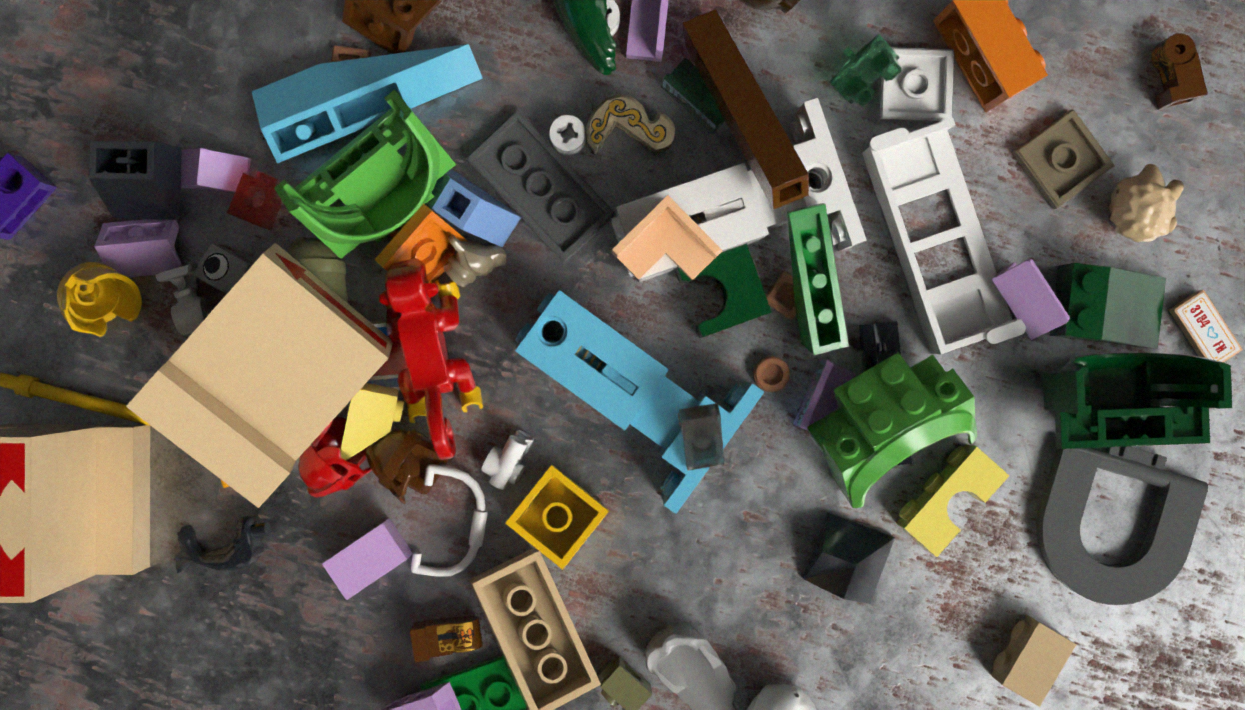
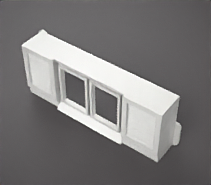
(910, 168)

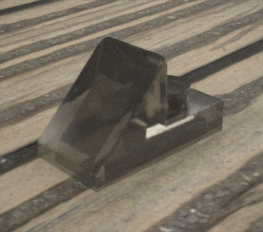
(701, 436)

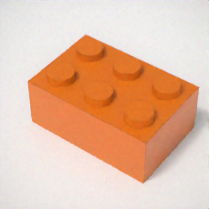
(990, 49)

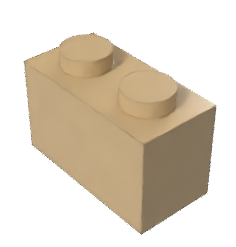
(1032, 660)

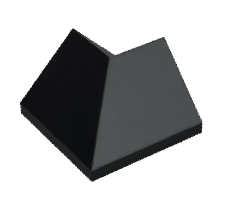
(848, 559)

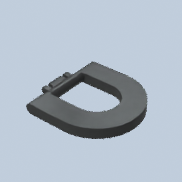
(1167, 536)

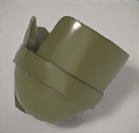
(321, 262)

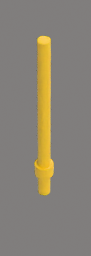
(30, 386)

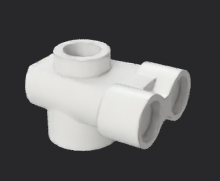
(505, 464)

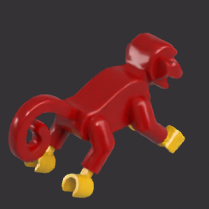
(420, 331)

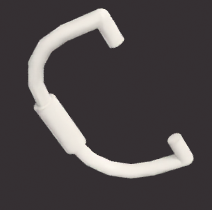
(477, 527)

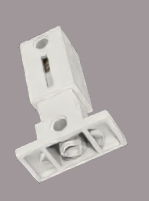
(736, 210)

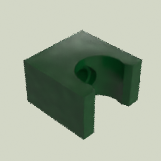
(740, 287)

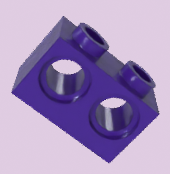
(20, 203)

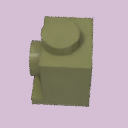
(623, 685)

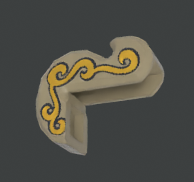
(630, 118)

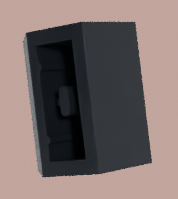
(137, 178)

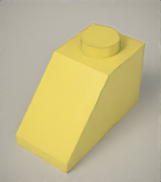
(370, 417)

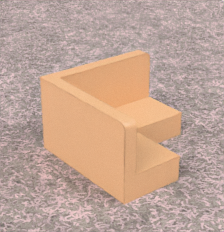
(666, 232)

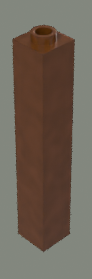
(746, 110)

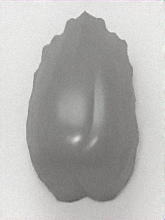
(690, 668)

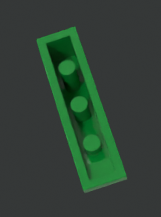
(815, 281)

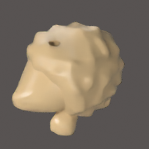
(1144, 205)

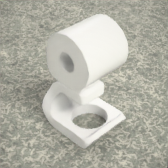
(190, 309)

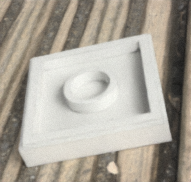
(921, 89)

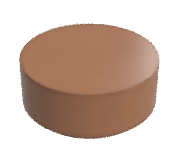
(771, 374)

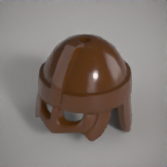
(402, 460)

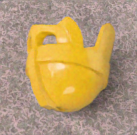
(99, 299)

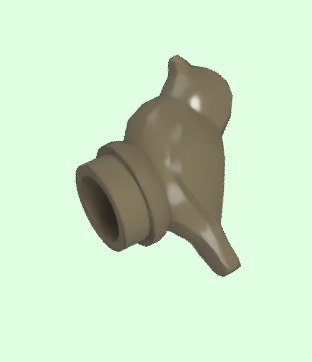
(472, 260)

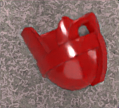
(322, 464)

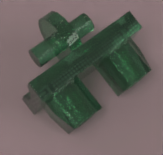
(864, 69)

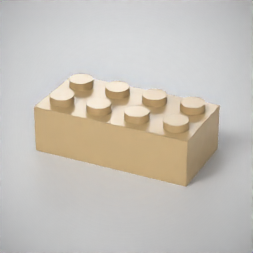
(534, 631)

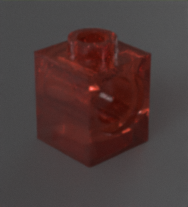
(242, 205)

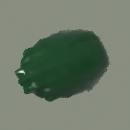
(589, 31)

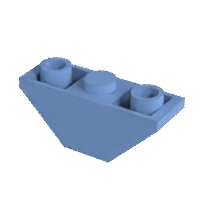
(473, 209)

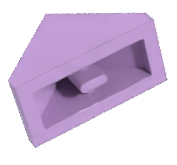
(212, 170)

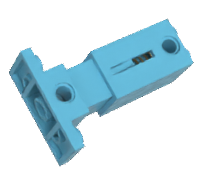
(626, 385)

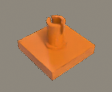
(421, 238)

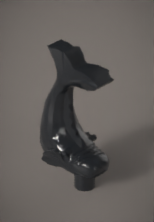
(240, 554)

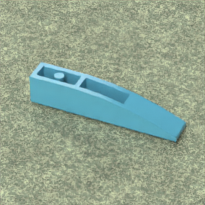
(350, 95)

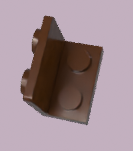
(388, 22)

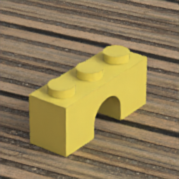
(927, 517)

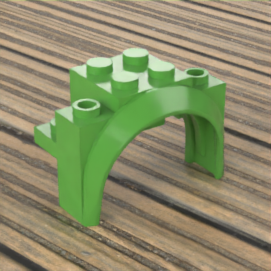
(371, 180)
(890, 417)

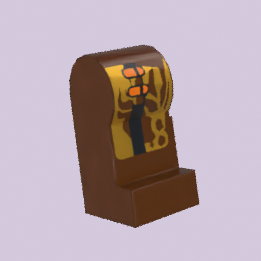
(1179, 71)
(445, 637)

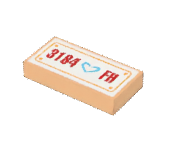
(1205, 327)

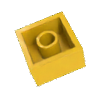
(557, 516)

